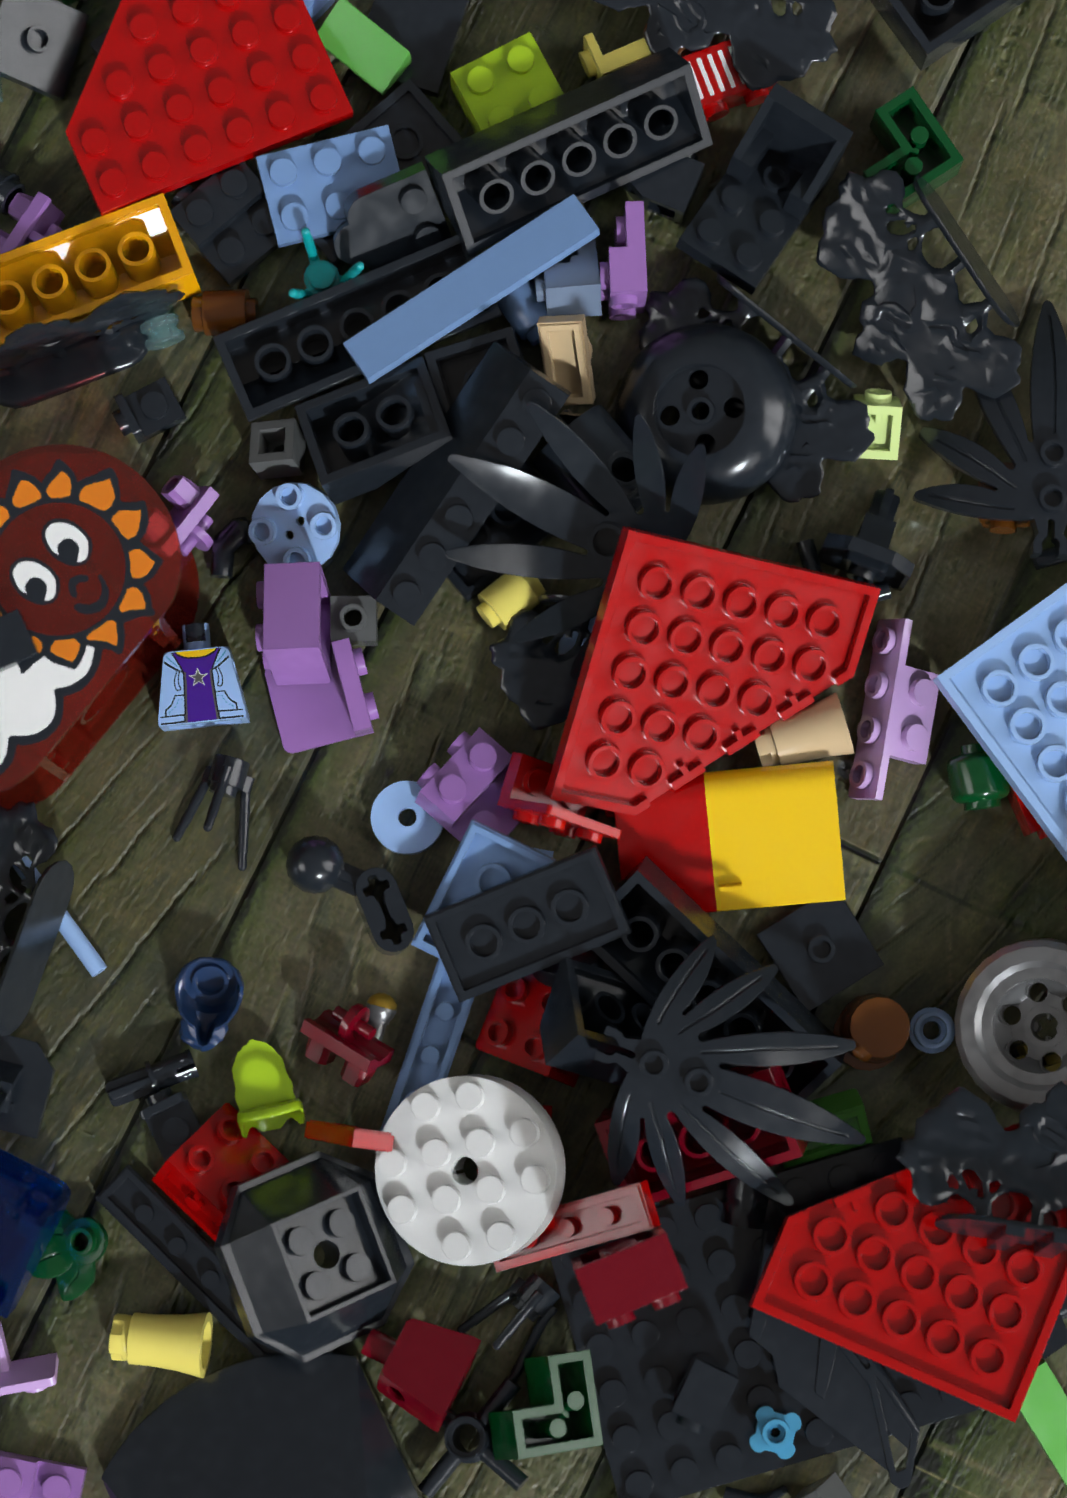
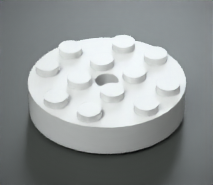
(516, 1161)

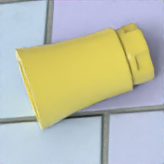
(163, 1341)

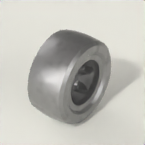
(986, 1038)

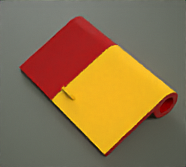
(743, 837)

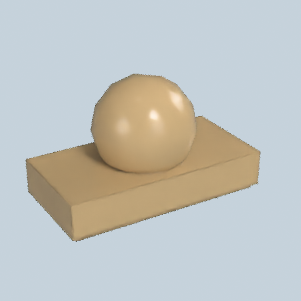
(568, 355)

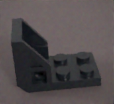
(766, 189)

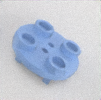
(279, 513)

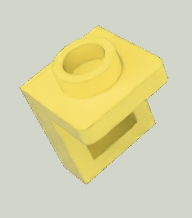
(599, 65)

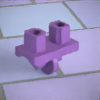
(35, 218)
(190, 511)

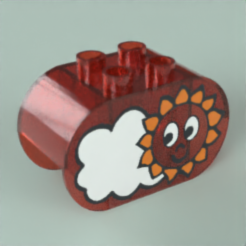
(103, 597)

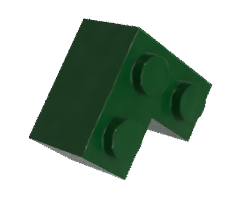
(914, 145)
(560, 1412)

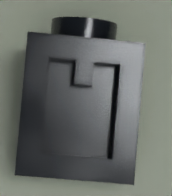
(148, 411)
(170, 1120)

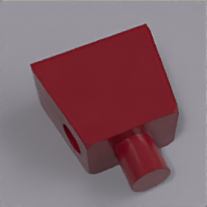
(422, 1367)

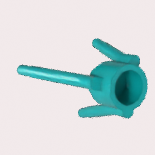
(320, 273)

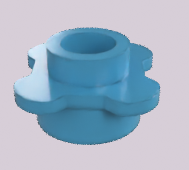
(782, 1444)

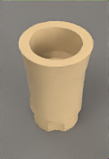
(807, 735)

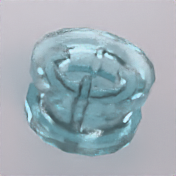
(162, 331)

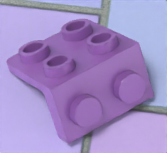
(327, 712)

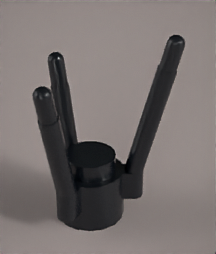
(225, 779)
(533, 1300)

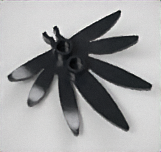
(1039, 478)
(576, 520)
(683, 1074)

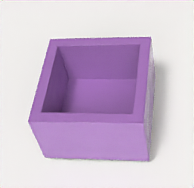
(295, 623)

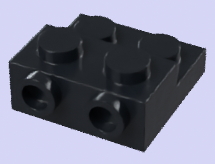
(227, 221)

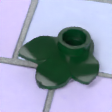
(67, 1260)

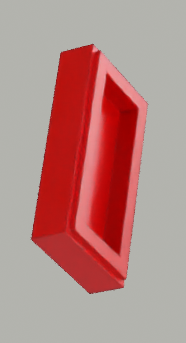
(349, 1135)

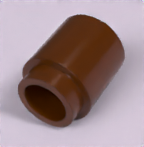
(222, 310)

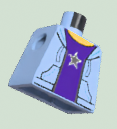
(200, 684)

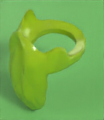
(263, 1089)

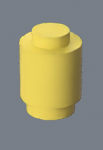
(507, 598)

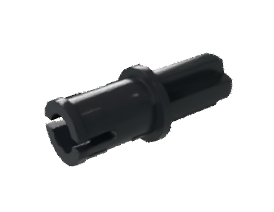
(151, 1078)

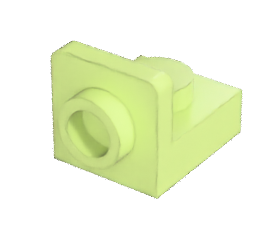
(885, 423)

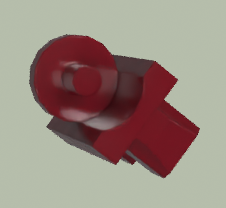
(348, 1037)

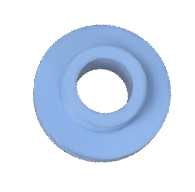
(945, 1026)

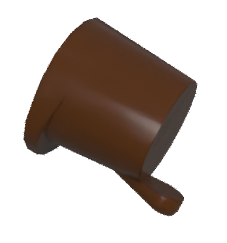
(876, 1026)

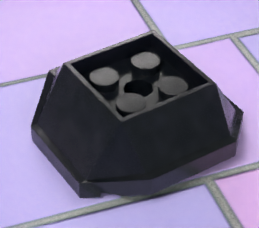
(271, 1266)

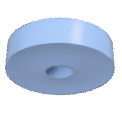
(386, 824)

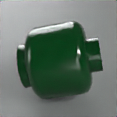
(976, 779)

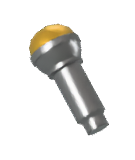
(382, 1011)

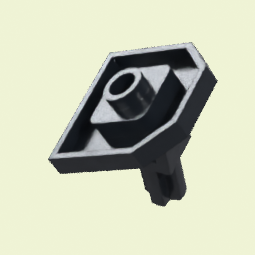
(867, 554)
(24, 1085)

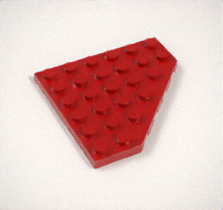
(197, 92)
(695, 662)
(918, 1297)

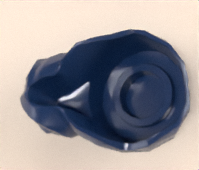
(207, 998)

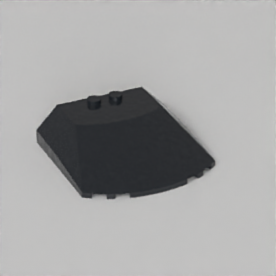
(266, 1434)

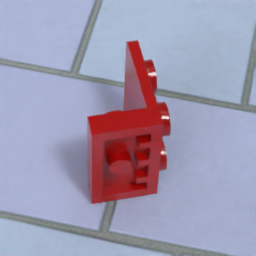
(525, 795)
(514, 1028)
(210, 1163)

